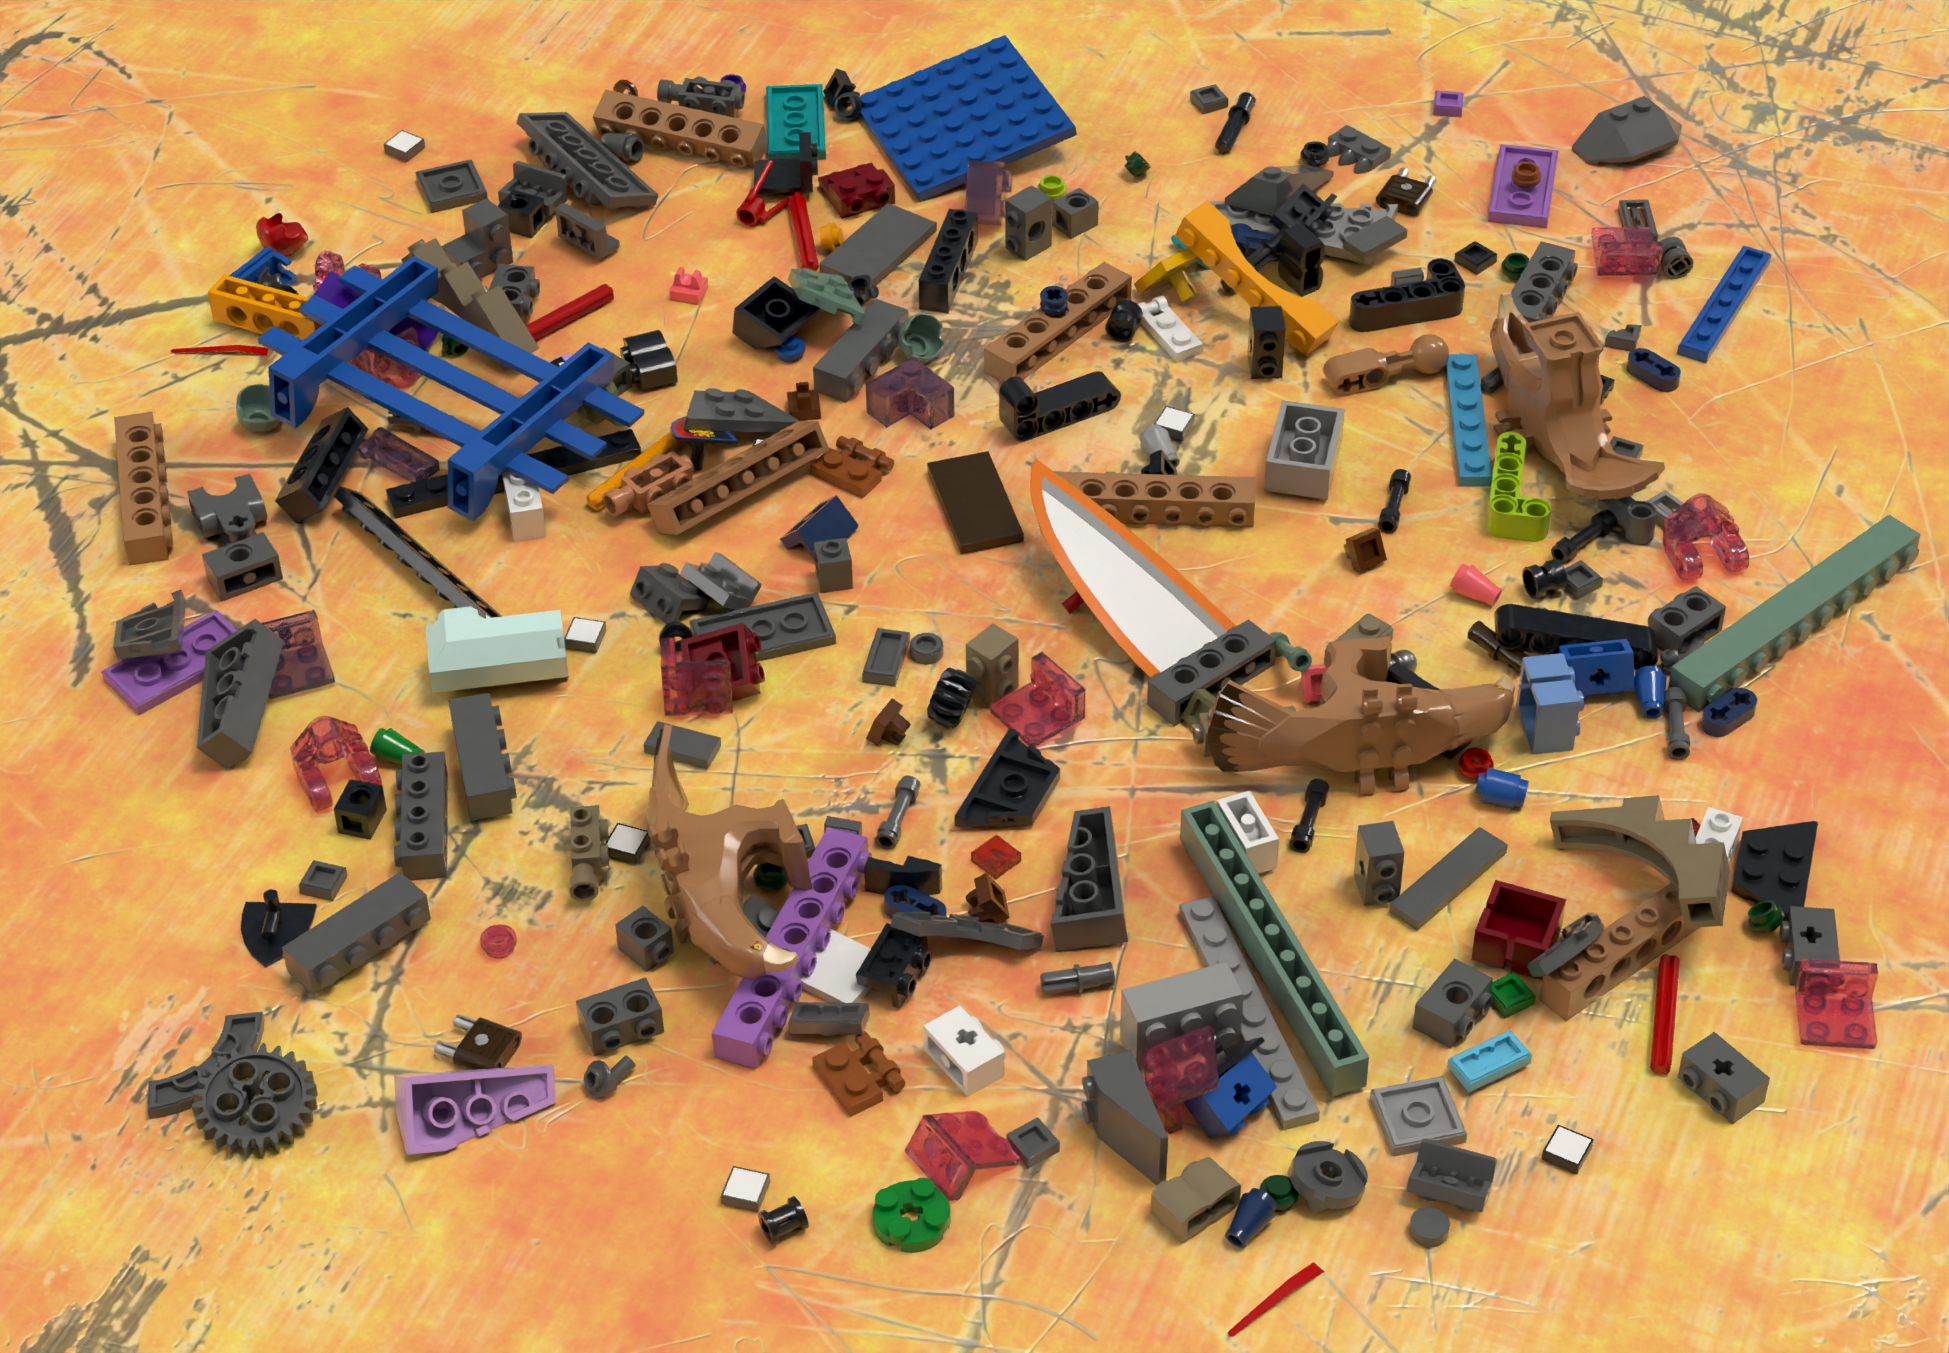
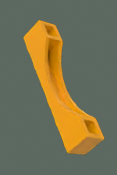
(1211, 239)

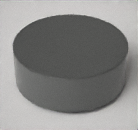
(926, 648)
(1429, 1226)

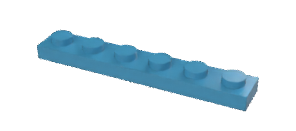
(1468, 420)

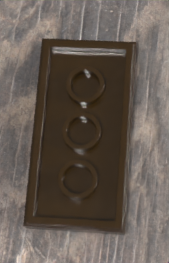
(975, 502)

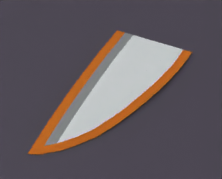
(1122, 579)

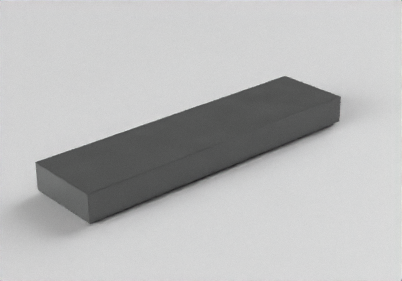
(1448, 878)

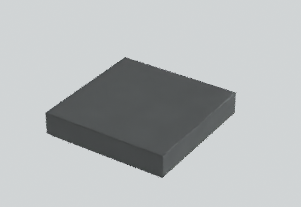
(451, 186)

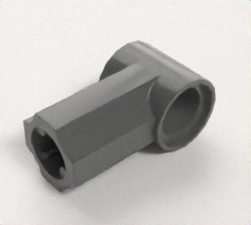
(1635, 516)

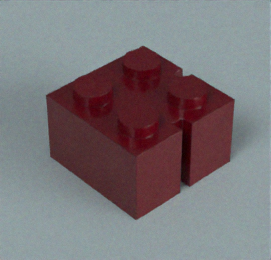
(1517, 927)

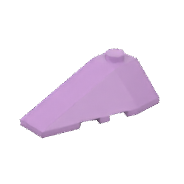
(455, 1106)

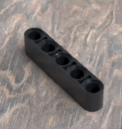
(1545, 630)

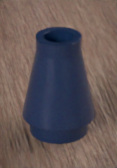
(1252, 1215)

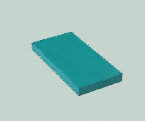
(791, 112)

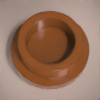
(1526, 175)

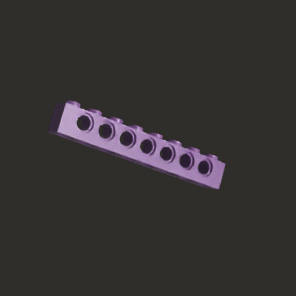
(802, 927)

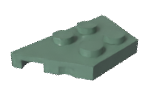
(826, 292)

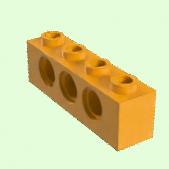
(258, 307)

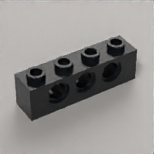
(948, 261)
(321, 465)

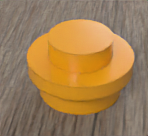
(831, 236)

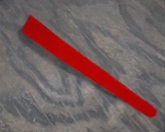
(227, 348)
(1285, 1289)

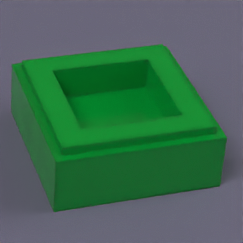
(1511, 995)

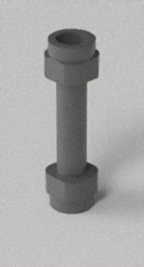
(1678, 740)
(890, 830)

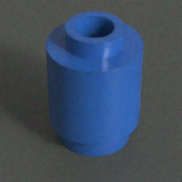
(1502, 788)

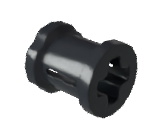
(794, 1218)

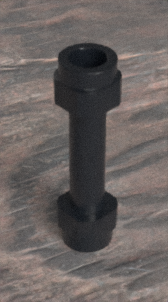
(1390, 516)
(1600, 524)
(1303, 833)

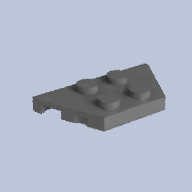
(734, 412)
(151, 630)

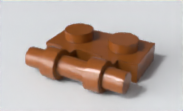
(850, 474)
(849, 1080)

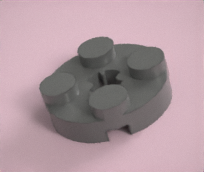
(1321, 1190)

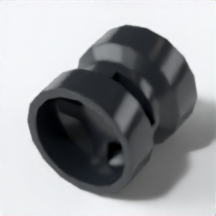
(1124, 321)
(1545, 578)

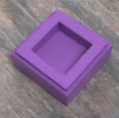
(1448, 103)

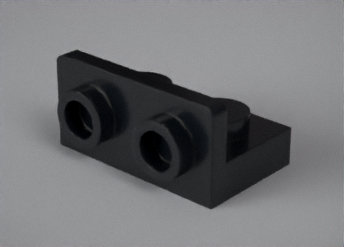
(895, 964)

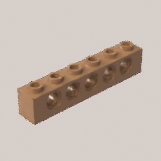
(682, 128)
(1044, 335)
(738, 477)
(142, 489)
(1170, 498)
(1616, 954)

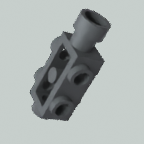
(709, 98)

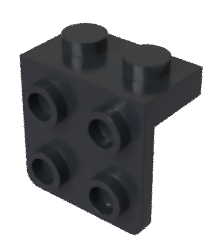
(790, 174)

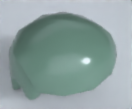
(921, 337)
(254, 408)

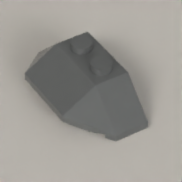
(1627, 133)

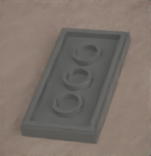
(879, 245)
(781, 625)

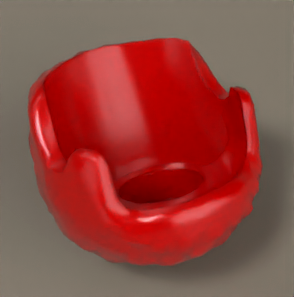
(281, 236)

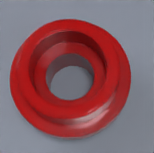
(1474, 762)

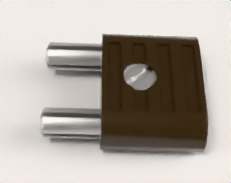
(1406, 192)
(484, 1046)

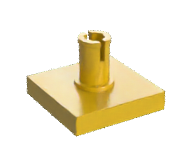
(1171, 269)

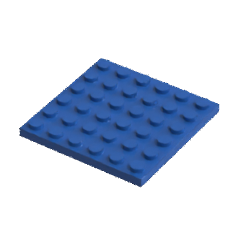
(963, 110)

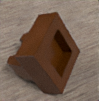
(804, 403)
(1365, 549)
(889, 725)
(988, 900)

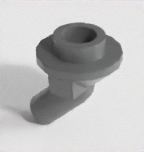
(601, 1079)

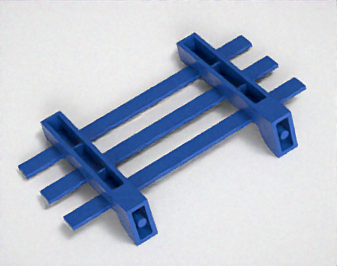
(484, 453)

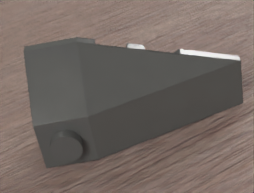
(1274, 186)

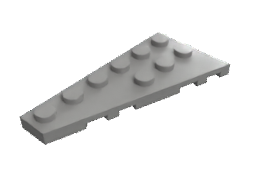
(1337, 226)

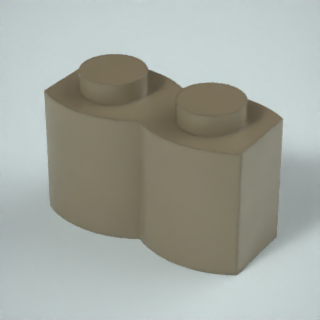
(1195, 1198)

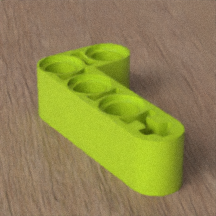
(1508, 512)

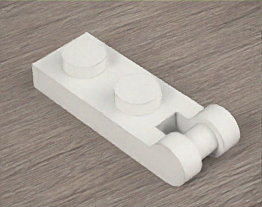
(1169, 330)

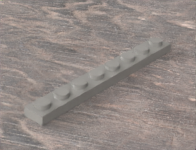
(1216, 945)

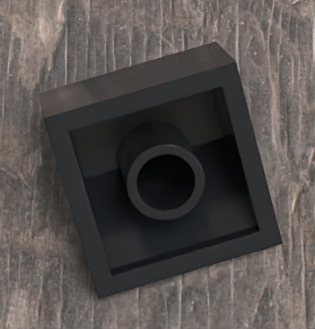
(771, 315)

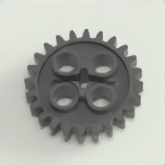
(225, 1091)

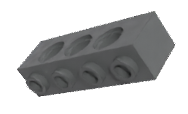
(1544, 281)
(1233, 656)

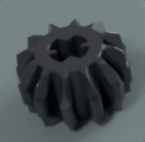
(951, 697)

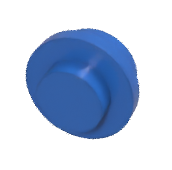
(791, 349)

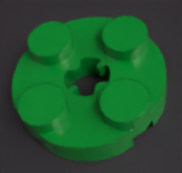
(911, 1196)

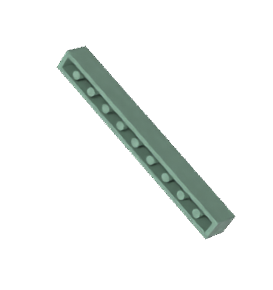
(1795, 612)
(1274, 949)

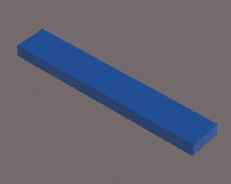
(1724, 304)

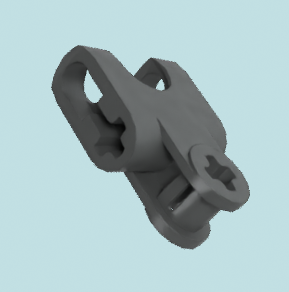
(229, 514)

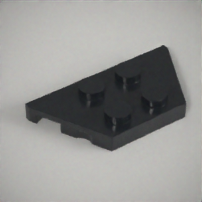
(1010, 787)
(1775, 864)

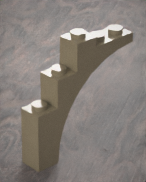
(471, 301)
(1669, 846)

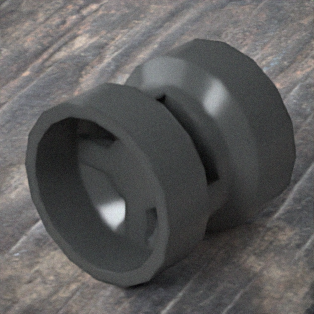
(1675, 258)

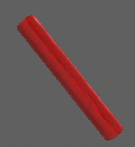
(803, 232)
(570, 311)
(1665, 1014)

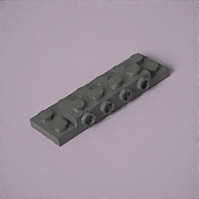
(585, 161)

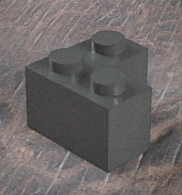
(485, 239)

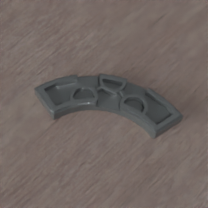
(967, 927)
(1577, 937)
(174, 1093)

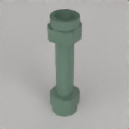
(1297, 657)

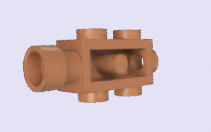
(649, 483)

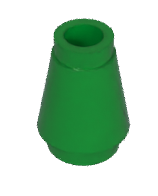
(391, 745)

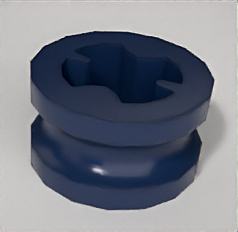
(1053, 300)

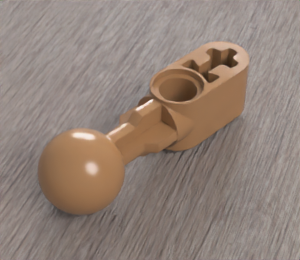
(1371, 369)

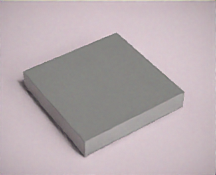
(1417, 1113)

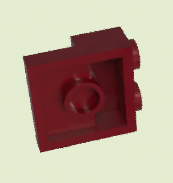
(858, 189)
(733, 644)

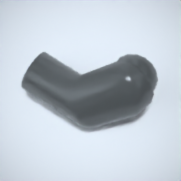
(1672, 657)

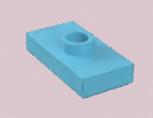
(1489, 1061)

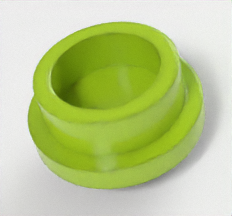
(1052, 186)

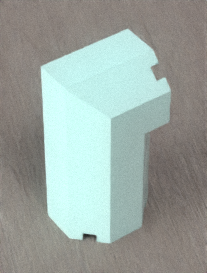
(494, 651)

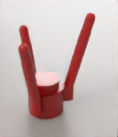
(753, 206)

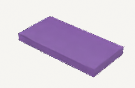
(1522, 205)
(156, 678)

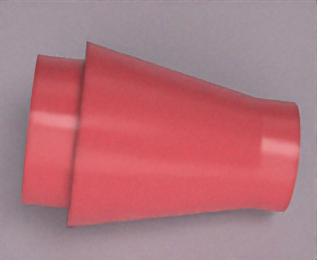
(1475, 585)

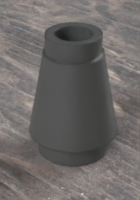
(626, 146)

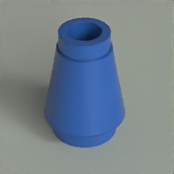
(1650, 690)

